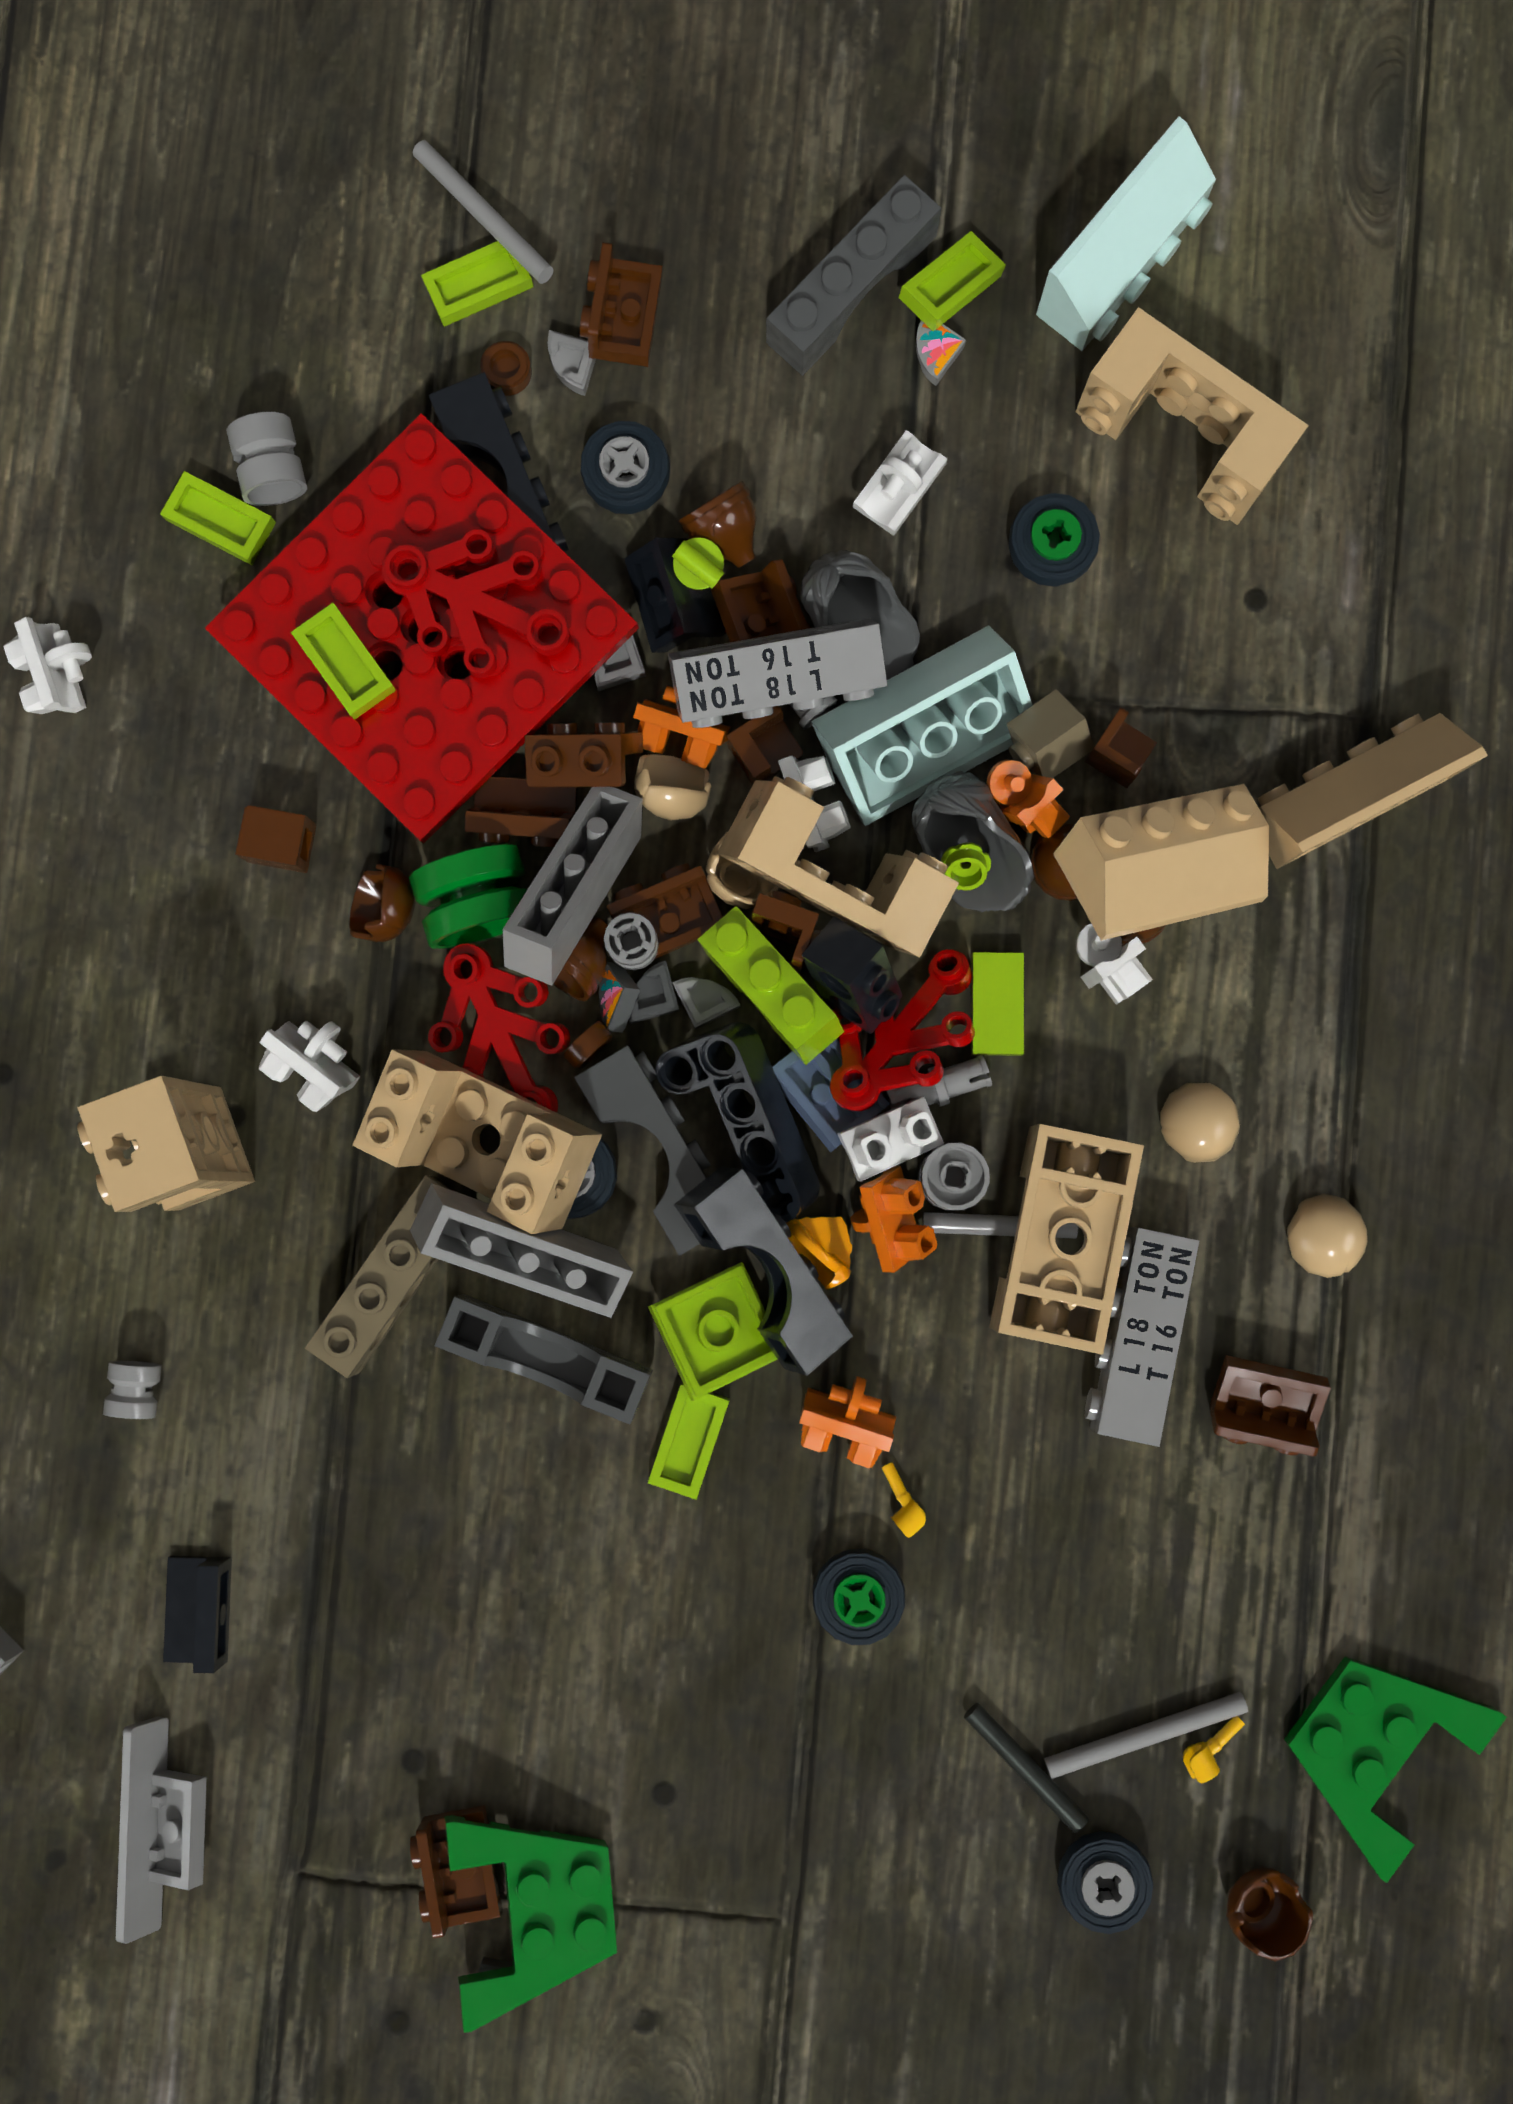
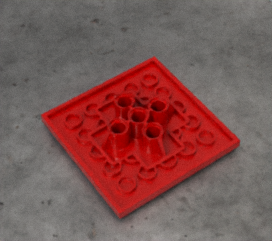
(435, 734)

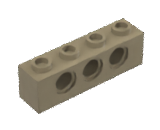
(376, 1293)

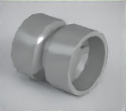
(267, 467)
(953, 1176)

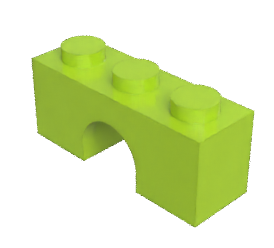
(771, 985)

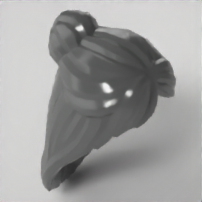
(852, 588)
(962, 811)

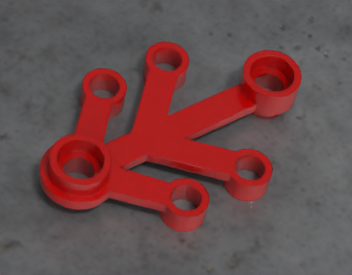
(469, 596)
(495, 1023)
(900, 1037)

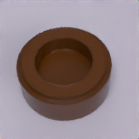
(507, 366)
(588, 1045)

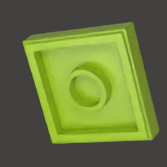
(714, 1331)

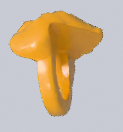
(826, 1245)

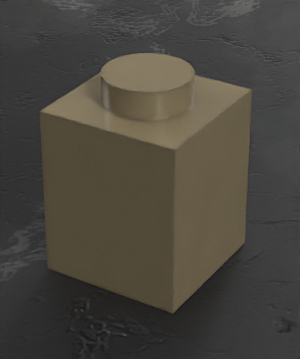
(1049, 736)

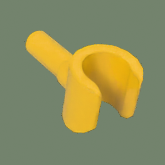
(911, 1515)
(1199, 1756)

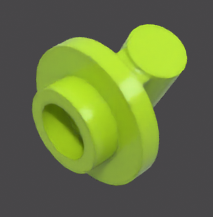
(698, 563)

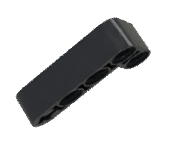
(796, 1184)

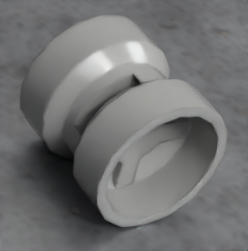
(635, 948)
(132, 1389)

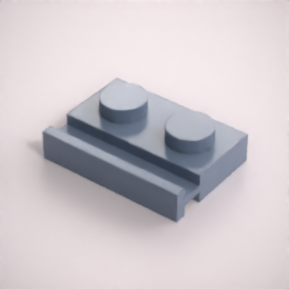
(810, 1094)

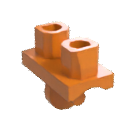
(659, 720)
(1027, 797)
(890, 1219)
(850, 1416)

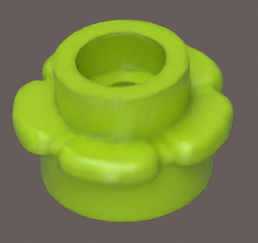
(970, 874)

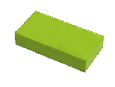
(951, 281)
(475, 282)
(218, 518)
(343, 661)
(997, 1003)
(688, 1443)

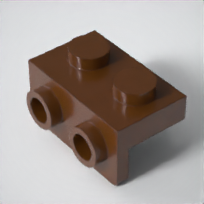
(622, 308)
(759, 603)
(580, 759)
(513, 808)
(677, 907)
(787, 922)
(1268, 1406)
(448, 1895)

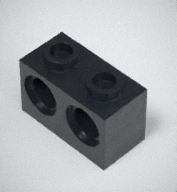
(853, 975)

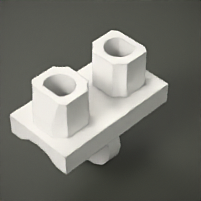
(899, 483)
(53, 666)
(817, 775)
(1112, 964)
(311, 1055)
(891, 1138)

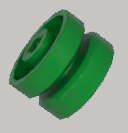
(470, 894)

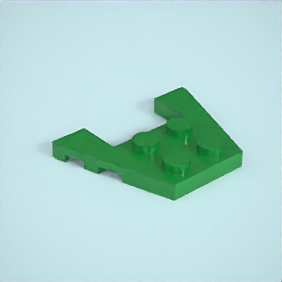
(1362, 1735)
(555, 1908)

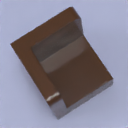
(761, 744)
(1121, 750)
(276, 839)

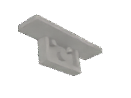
(158, 1829)

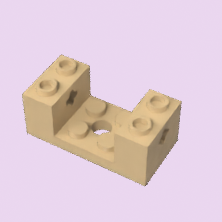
(1191, 384)
(900, 902)
(434, 1118)
(180, 1141)
(1055, 1293)

